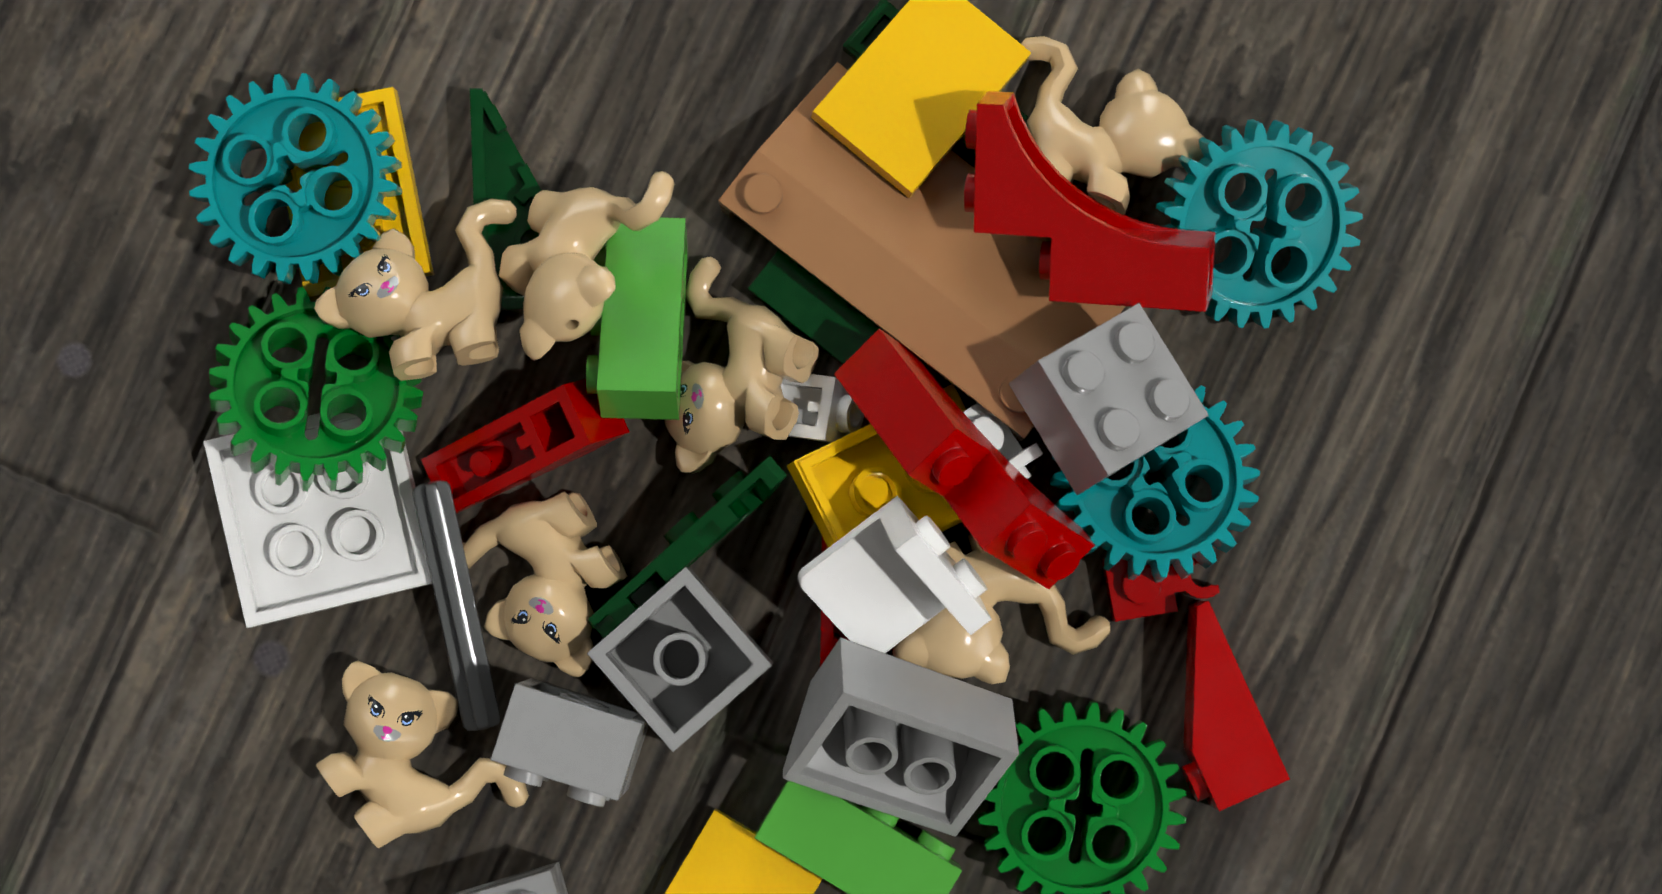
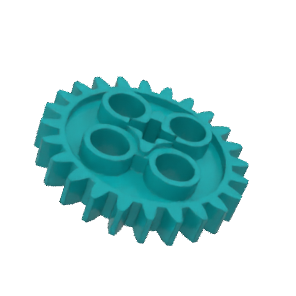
(275, 125)
(1311, 231)
(1201, 450)

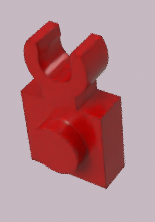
(1146, 598)

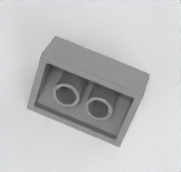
(901, 738)

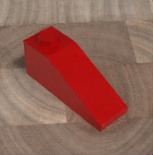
(523, 445)
(1222, 725)

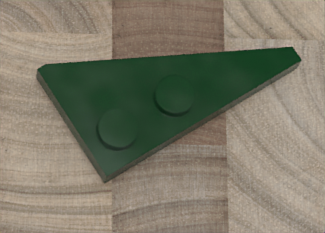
(501, 175)
(691, 540)

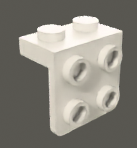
(892, 579)

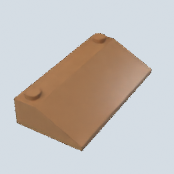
(910, 263)

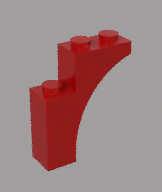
(1092, 249)
(959, 463)

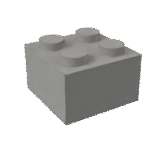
(1107, 398)
(680, 658)
(569, 741)

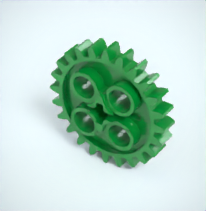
(256, 382)
(1140, 810)

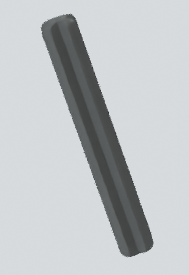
(456, 605)

